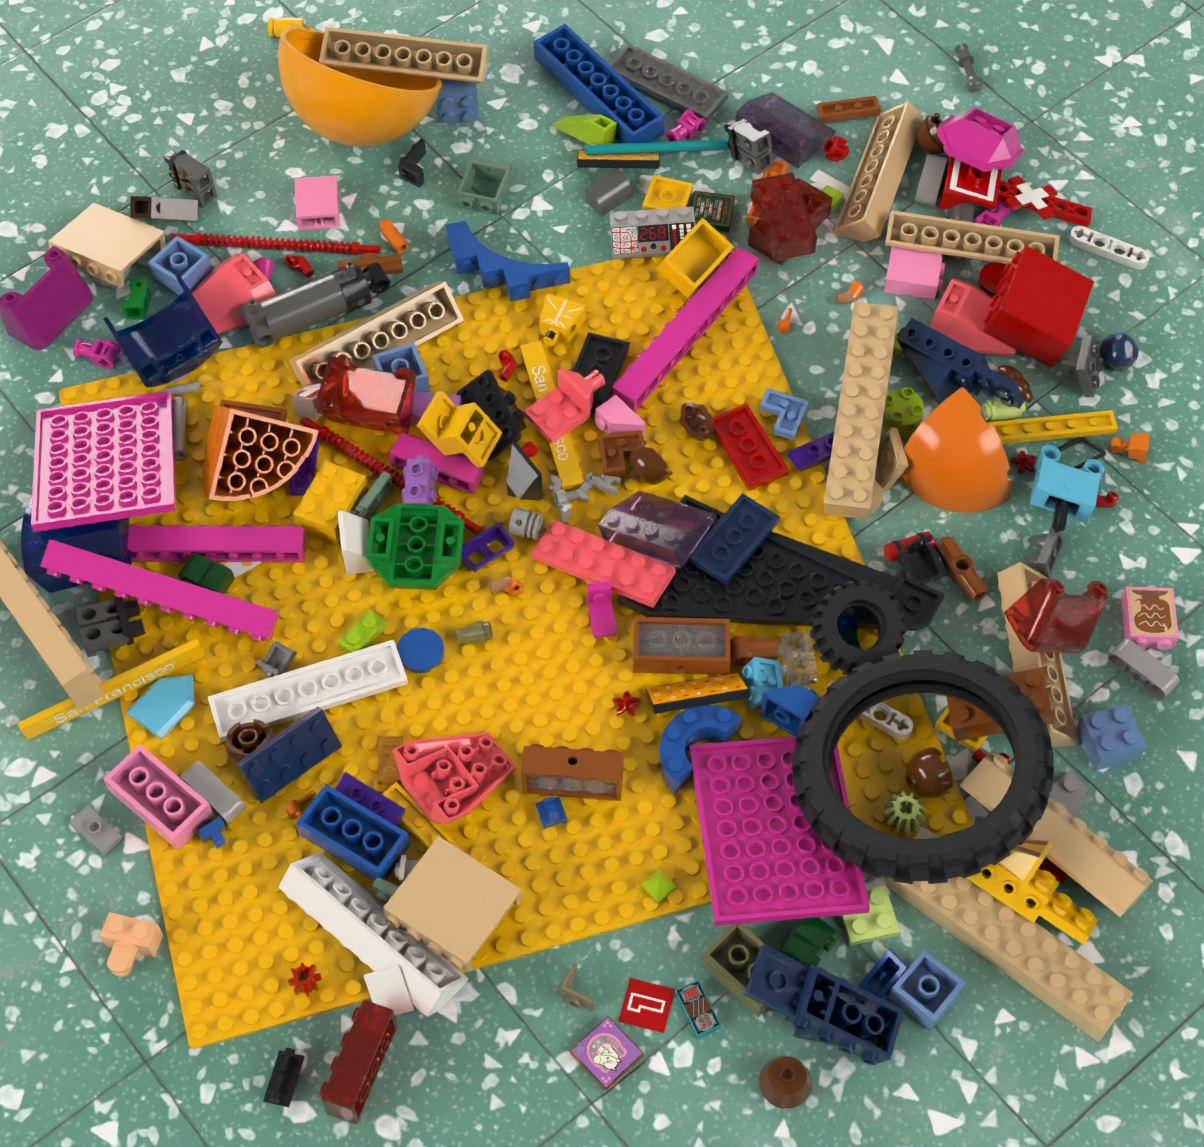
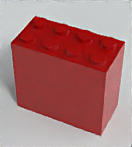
(1037, 306)

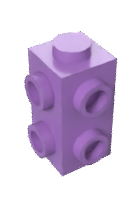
(419, 481)

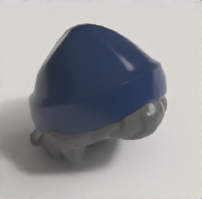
(1119, 351)

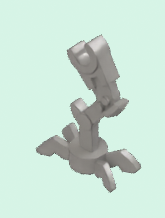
(561, 497)

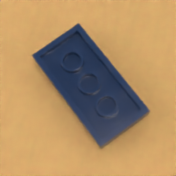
(734, 539)
(289, 754)

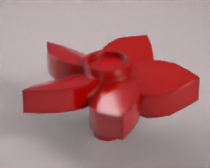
(1024, 461)
(626, 704)

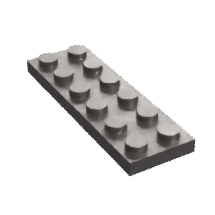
(668, 82)

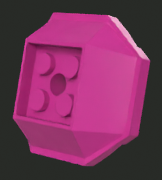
(980, 140)

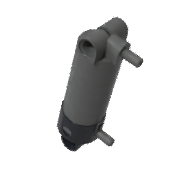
(313, 302)

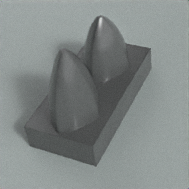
(1050, 547)

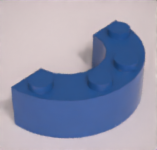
(686, 729)

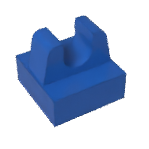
(551, 812)
(213, 832)

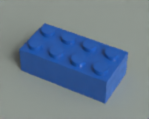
(353, 834)

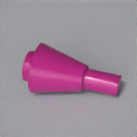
(265, 265)

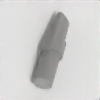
(182, 389)

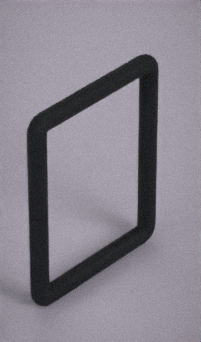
(1102, 452)

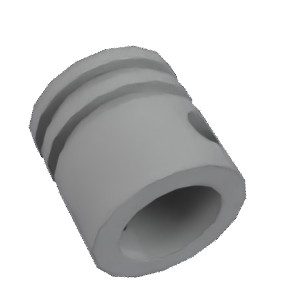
(530, 526)

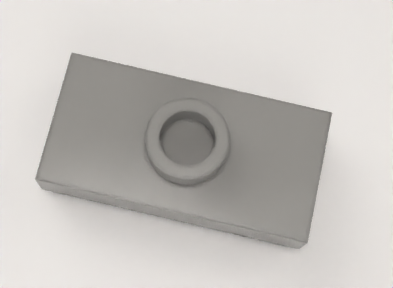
(96, 830)

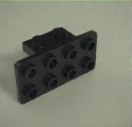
(498, 406)

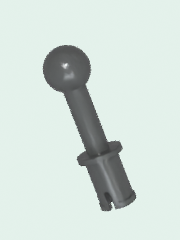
(965, 61)

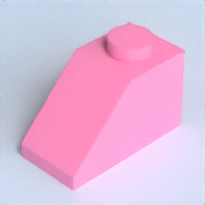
(617, 417)

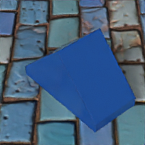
(884, 974)

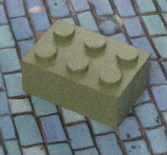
(732, 962)

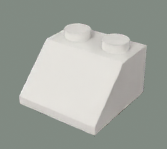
(354, 542)

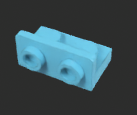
(759, 676)

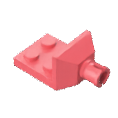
(566, 405)

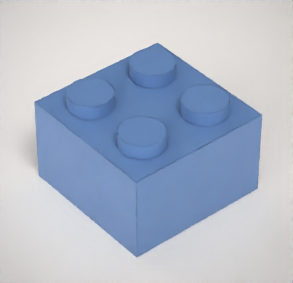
(457, 101)
(181, 259)
(407, 357)
(1110, 737)
(926, 990)

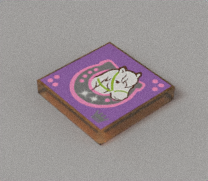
(606, 1053)

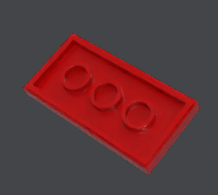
(748, 447)

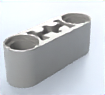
(931, 179)
(1143, 669)
(219, 796)

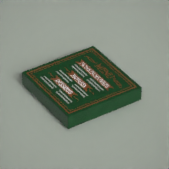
(714, 208)

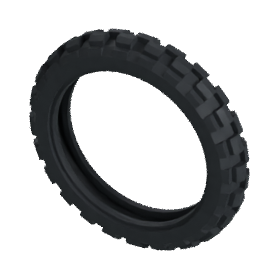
(931, 858)

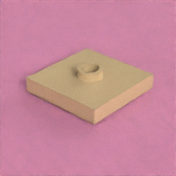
(891, 459)

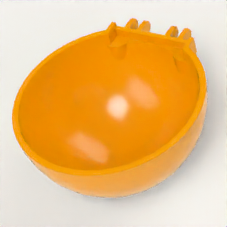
(349, 103)

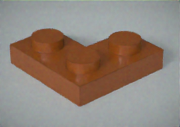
(614, 448)

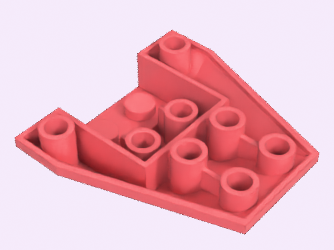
(228, 289)
(962, 316)
(451, 773)

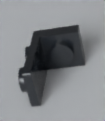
(408, 165)

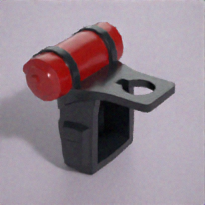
(916, 558)

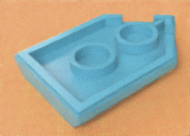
(164, 704)

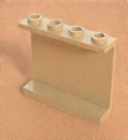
(106, 242)
(451, 903)

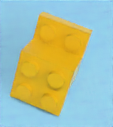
(459, 429)

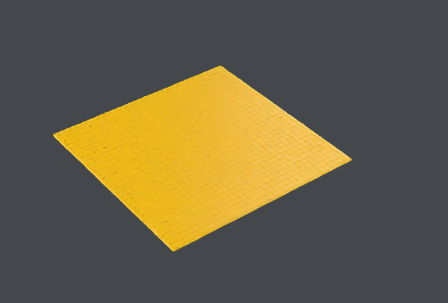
(532, 684)

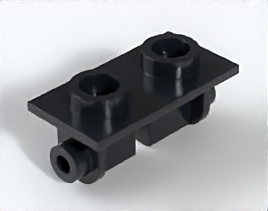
(284, 1078)

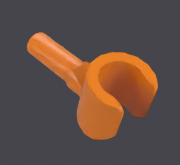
(784, 325)
(293, 806)

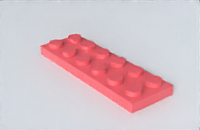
(601, 561)

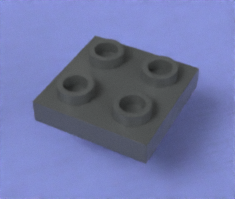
(1085, 366)

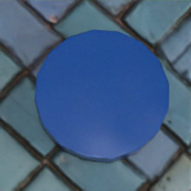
(420, 650)

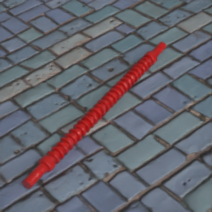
(355, 248)
(375, 465)

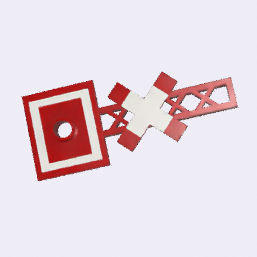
(968, 184)

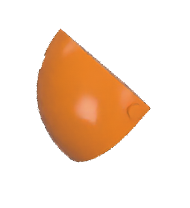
(251, 454)
(957, 458)

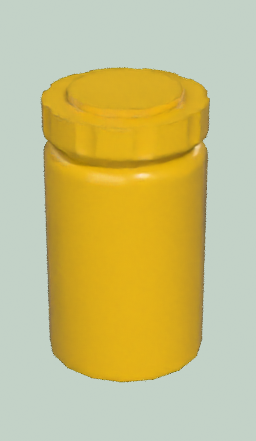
(276, 25)

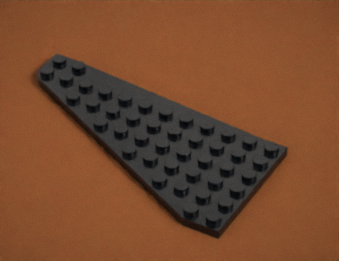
(782, 587)

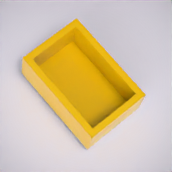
(694, 257)
(330, 492)

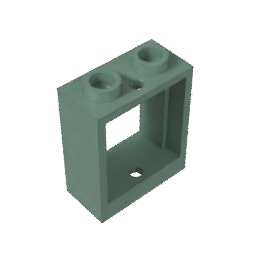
(480, 168)

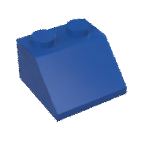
(788, 707)

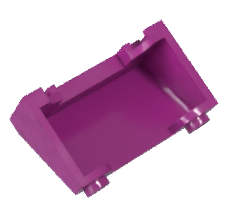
(48, 305)

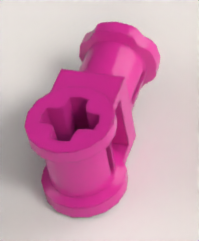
(687, 126)
(993, 216)
(100, 353)

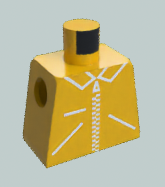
(560, 319)

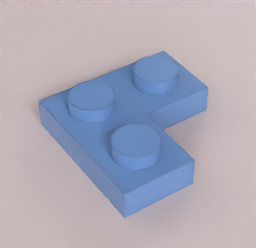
(788, 408)

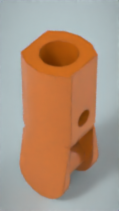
(393, 236)

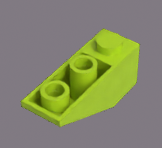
(588, 128)

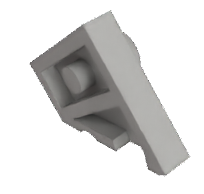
(1069, 792)

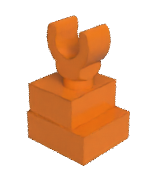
(1137, 447)

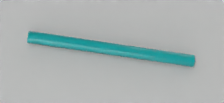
(655, 147)

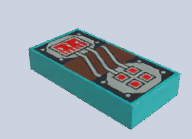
(697, 1009)

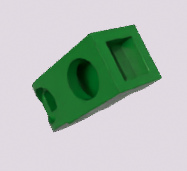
(139, 299)

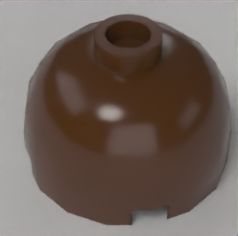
(648, 465)
(928, 774)

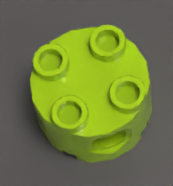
(903, 411)

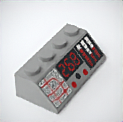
(649, 231)

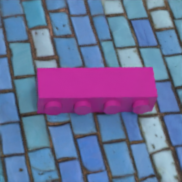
(453, 469)

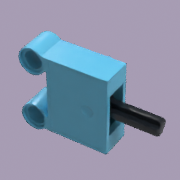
(1065, 488)

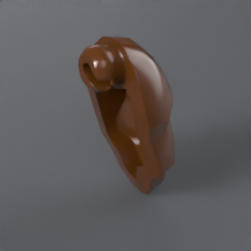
(1017, 377)
(696, 421)

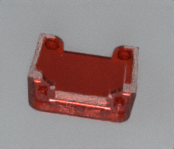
(367, 396)
(1054, 621)

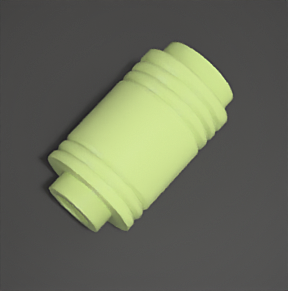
(995, 410)

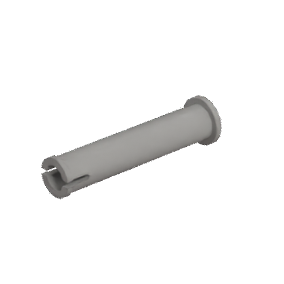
(179, 428)

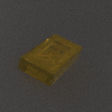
(386, 766)

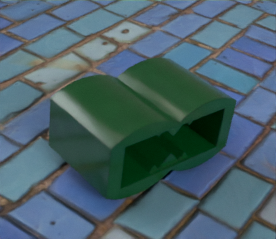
(206, 574)
(810, 941)

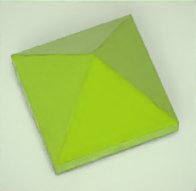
(658, 885)

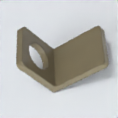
(574, 998)

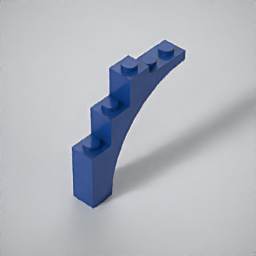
(495, 269)

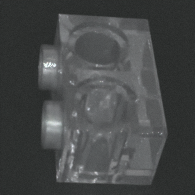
(801, 658)

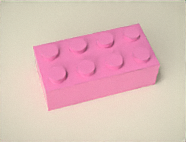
(158, 797)

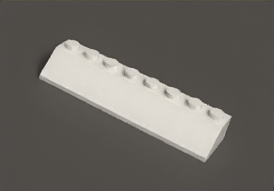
(361, 926)

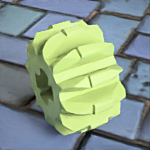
(905, 821)

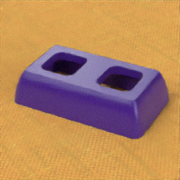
(480, 544)

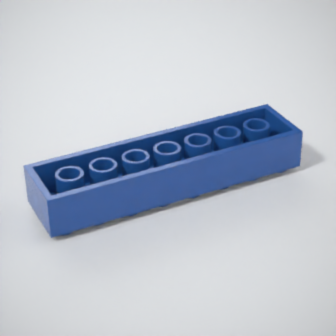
(598, 85)

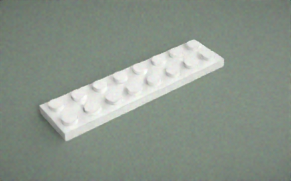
(304, 689)

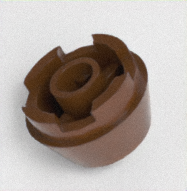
(927, 135)
(246, 738)
(785, 1082)

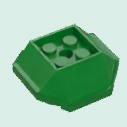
(413, 526)

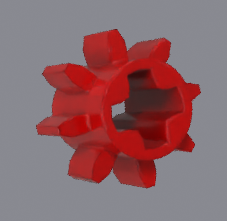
(836, 149)
(304, 986)

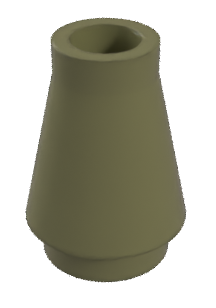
(475, 633)

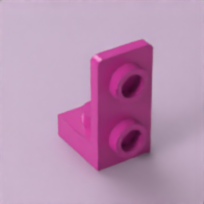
(601, 609)

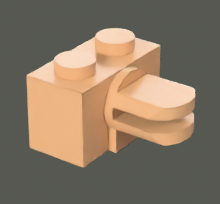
(128, 940)

